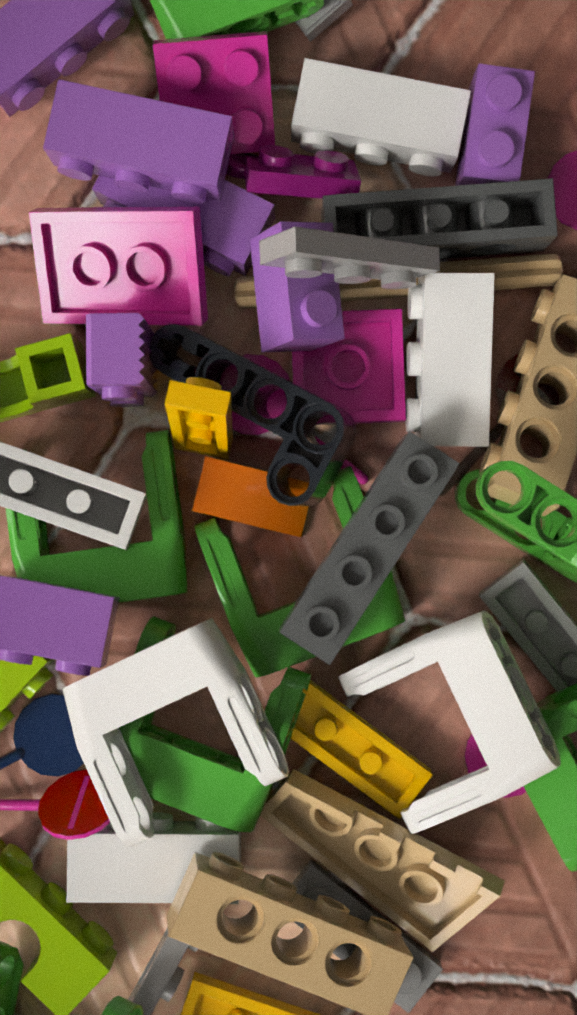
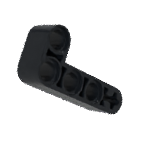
(250, 401)

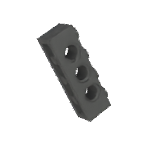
(454, 218)
(368, 547)

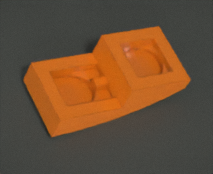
(243, 497)

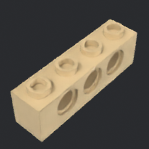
(527, 413)
(361, 982)

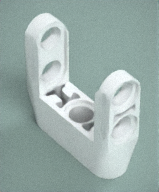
(147, 683)
(492, 702)

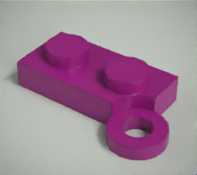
(291, 174)

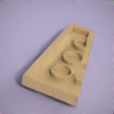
(398, 872)

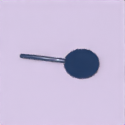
(45, 738)

